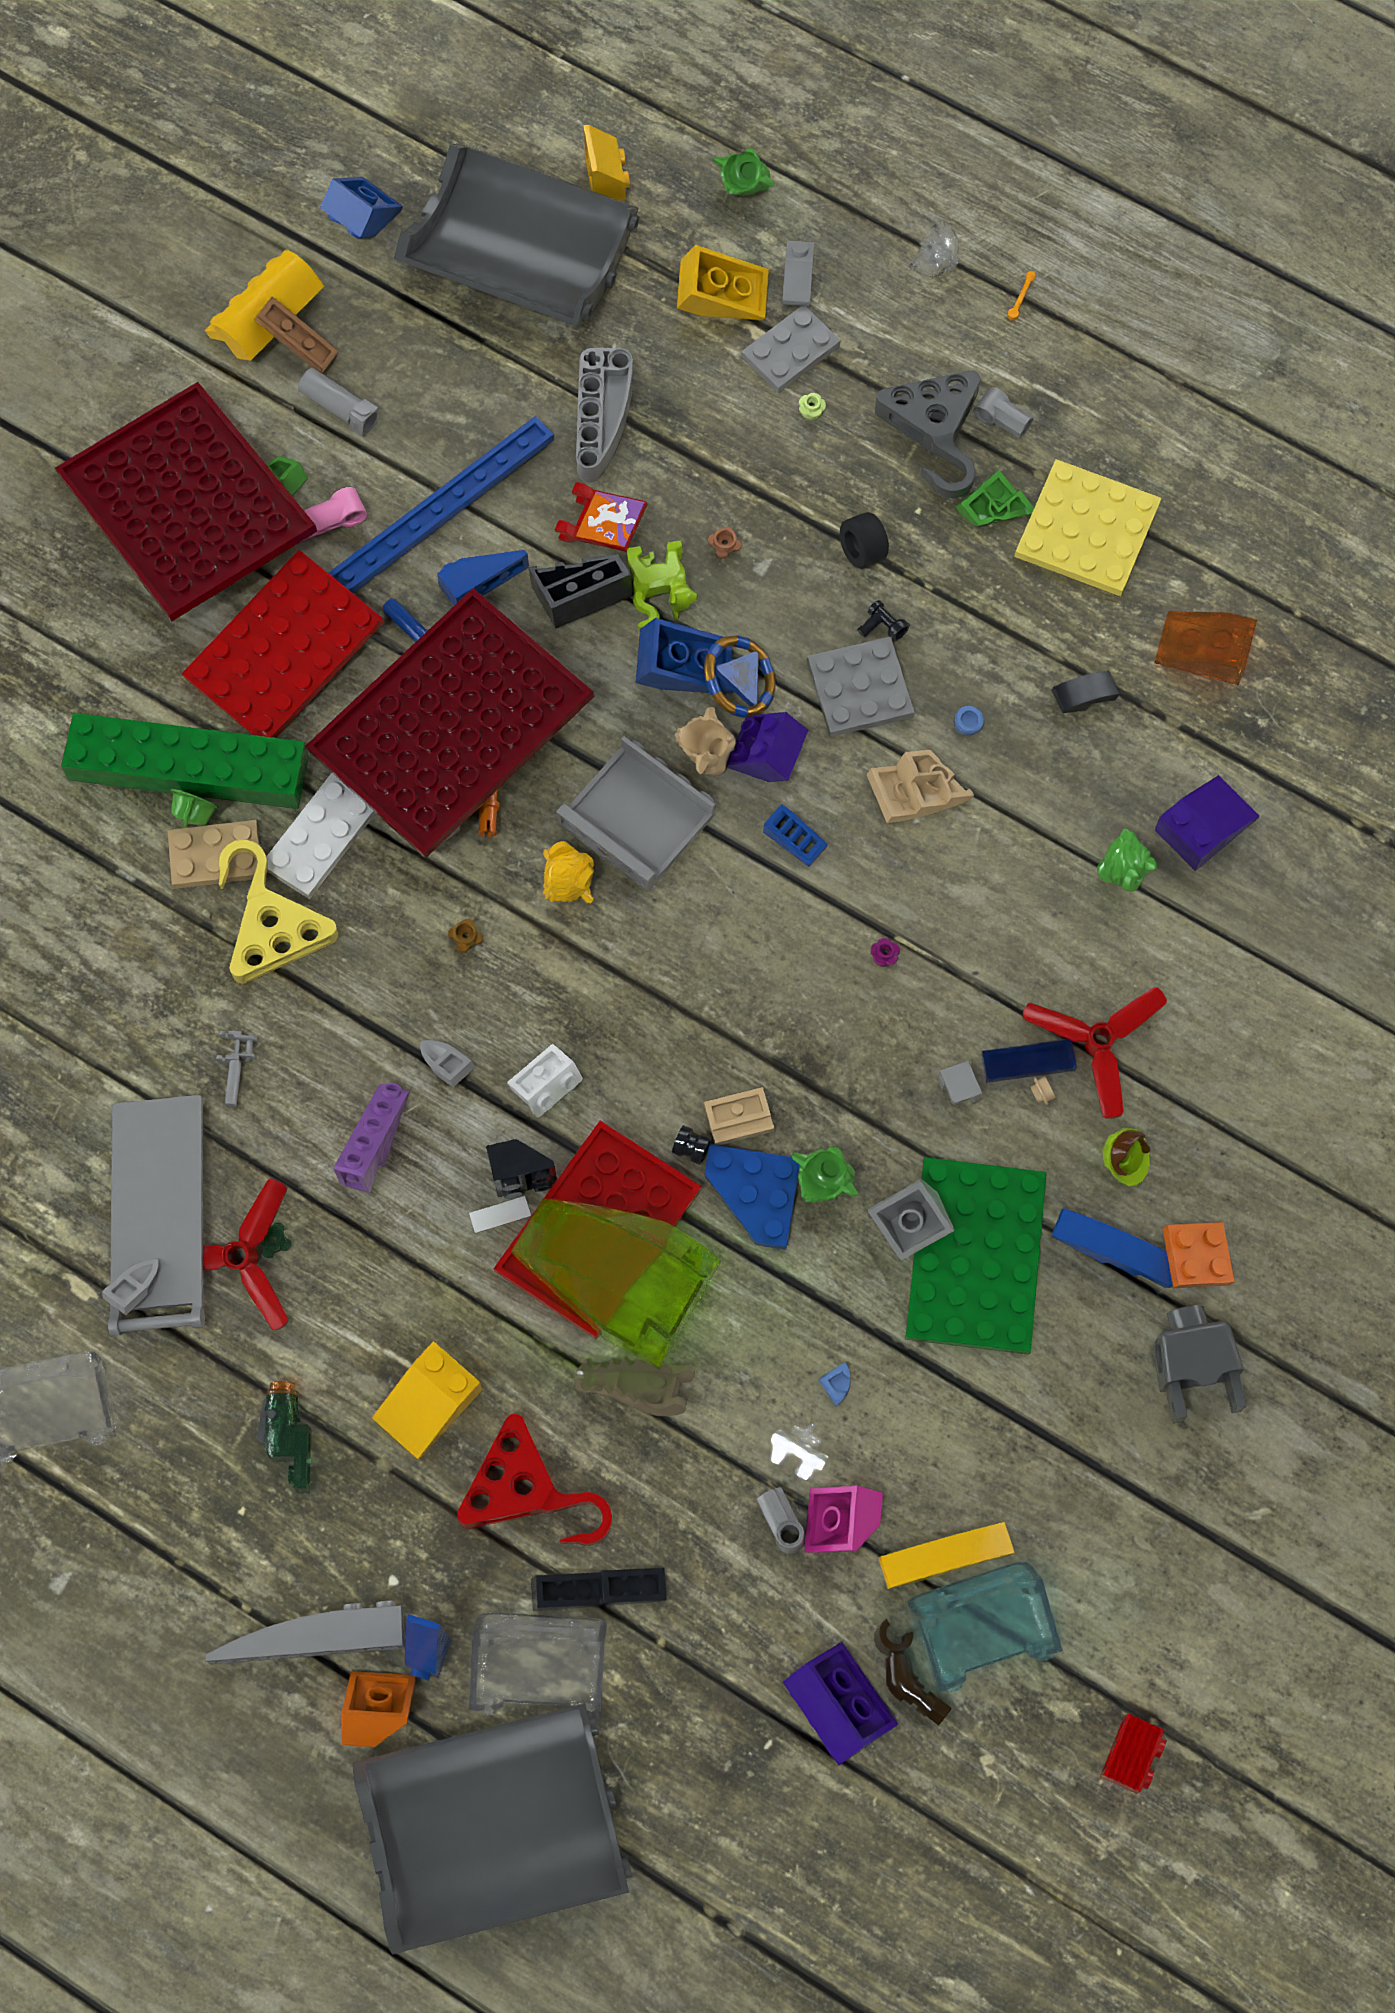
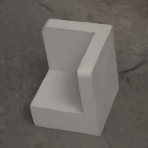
(960, 1083)

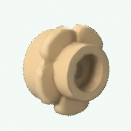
(1042, 1090)

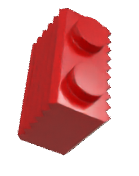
(1133, 1754)

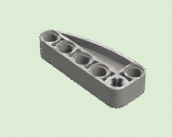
(609, 404)

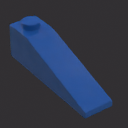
(425, 1647)

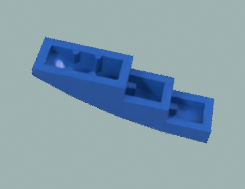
(1113, 1247)

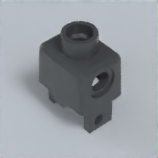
(1196, 1356)

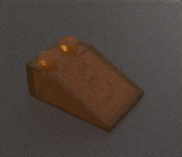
(1206, 644)

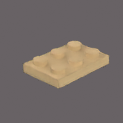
(197, 850)

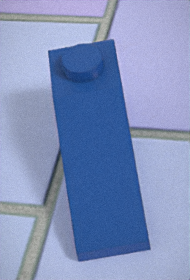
(481, 573)

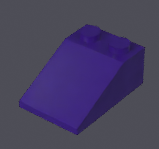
(1205, 822)

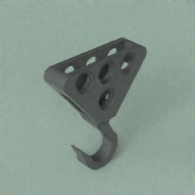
(939, 438)

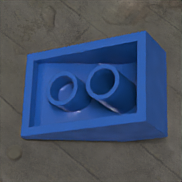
(675, 657)

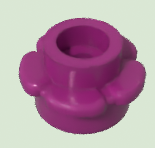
(885, 959)

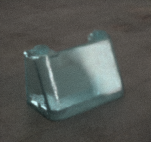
(984, 1623)

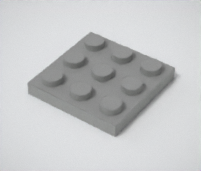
(860, 686)

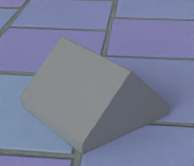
(912, 1218)

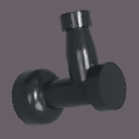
(897, 628)

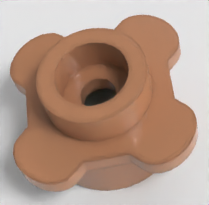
(724, 534)

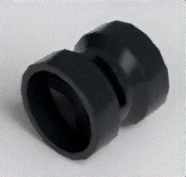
(691, 1145)

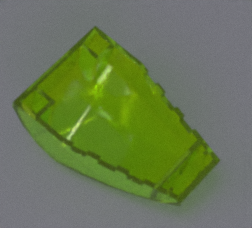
(618, 1272)

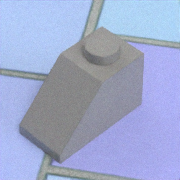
(798, 273)

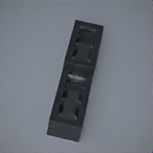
(598, 1589)

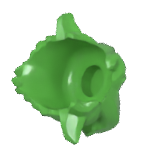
(744, 173)
(1126, 862)
(824, 1175)

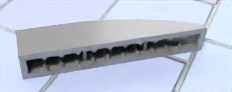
(320, 1634)

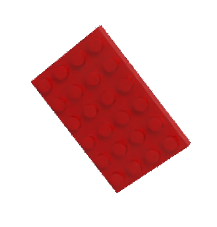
(283, 647)
(612, 1175)

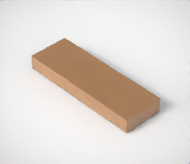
(296, 335)

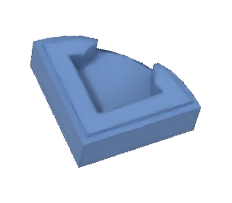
(836, 1383)

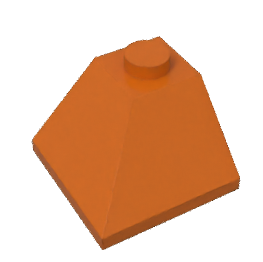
(375, 1707)

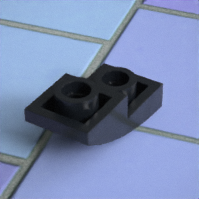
(1084, 690)

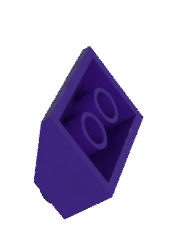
(840, 1703)

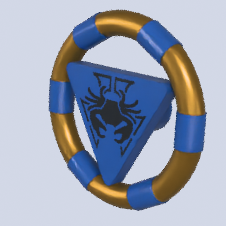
(739, 676)

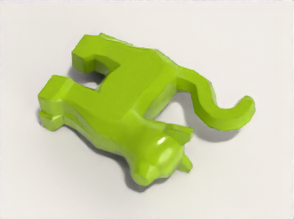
(660, 578)

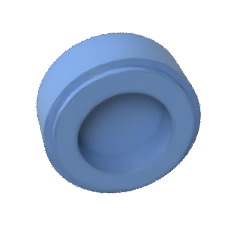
(968, 720)

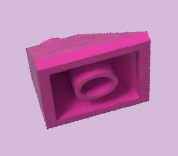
(841, 1518)

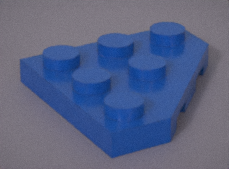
(756, 1190)

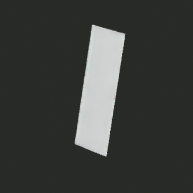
(499, 1214)

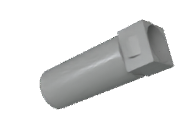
(358, 414)

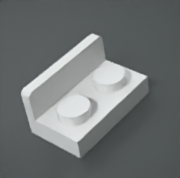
(546, 1080)

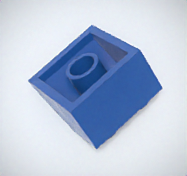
(359, 206)

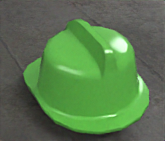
(191, 808)

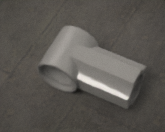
(997, 409)
(780, 1519)

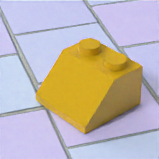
(605, 163)

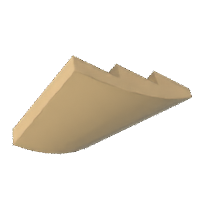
(916, 787)

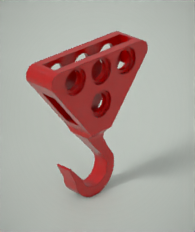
(521, 1465)

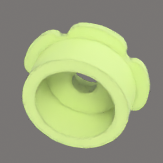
(812, 412)

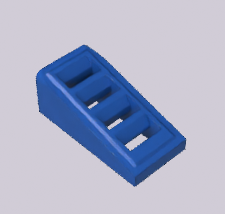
(791, 820)

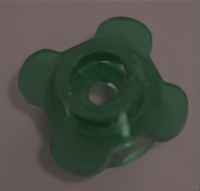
(282, 1243)

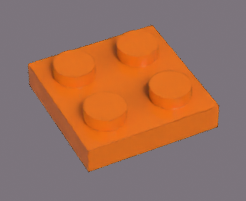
(1198, 1255)

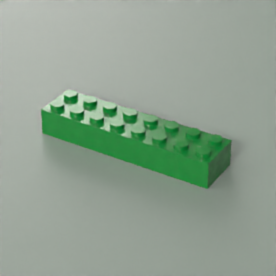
(185, 760)

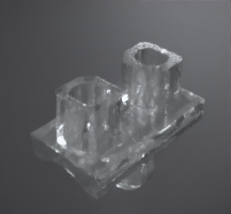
(785, 1444)

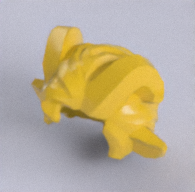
(567, 874)

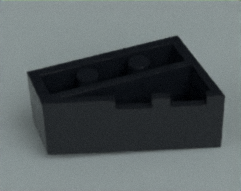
(580, 588)

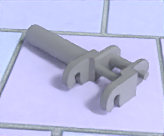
(235, 1063)

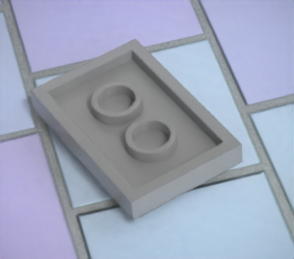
(791, 348)

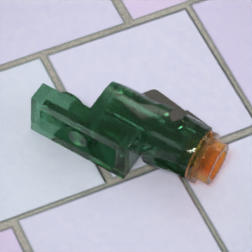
(283, 1437)

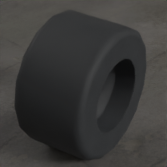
(864, 540)

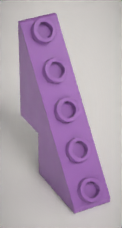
(371, 1138)

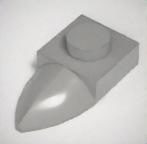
(446, 1061)
(131, 1286)

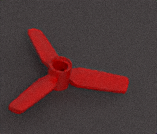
(1104, 1062)
(251, 1234)

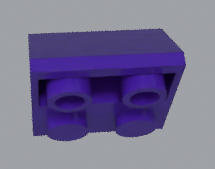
(768, 746)

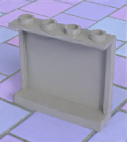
(637, 814)

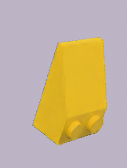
(721, 286)
(427, 1400)

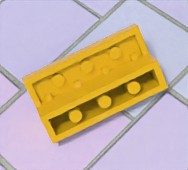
(286, 280)

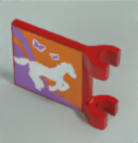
(605, 519)

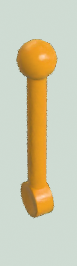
(1013, 313)

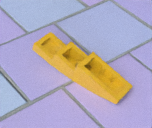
(946, 1555)

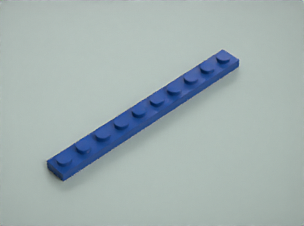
(442, 505)

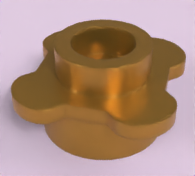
(465, 927)

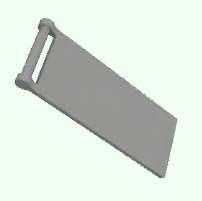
(159, 1206)

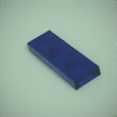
(1028, 1060)

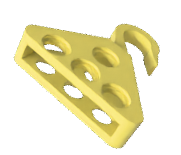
(262, 903)

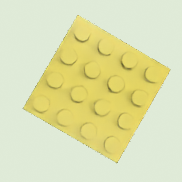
(1088, 527)

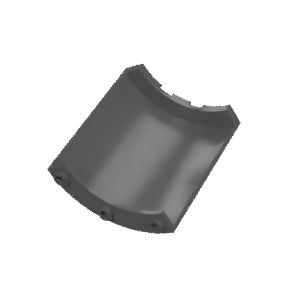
(520, 235)
(490, 1828)

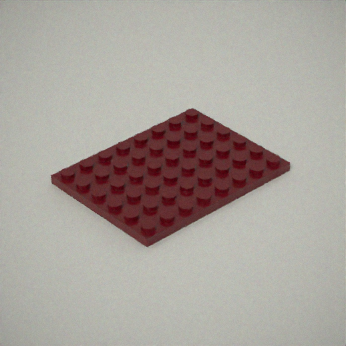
(185, 501)
(449, 722)

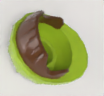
(1127, 1156)

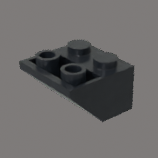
(519, 1169)

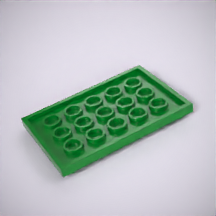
(983, 1276)

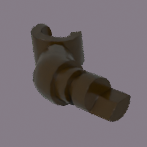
(901, 1677)

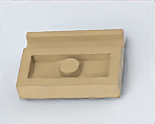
(739, 1116)

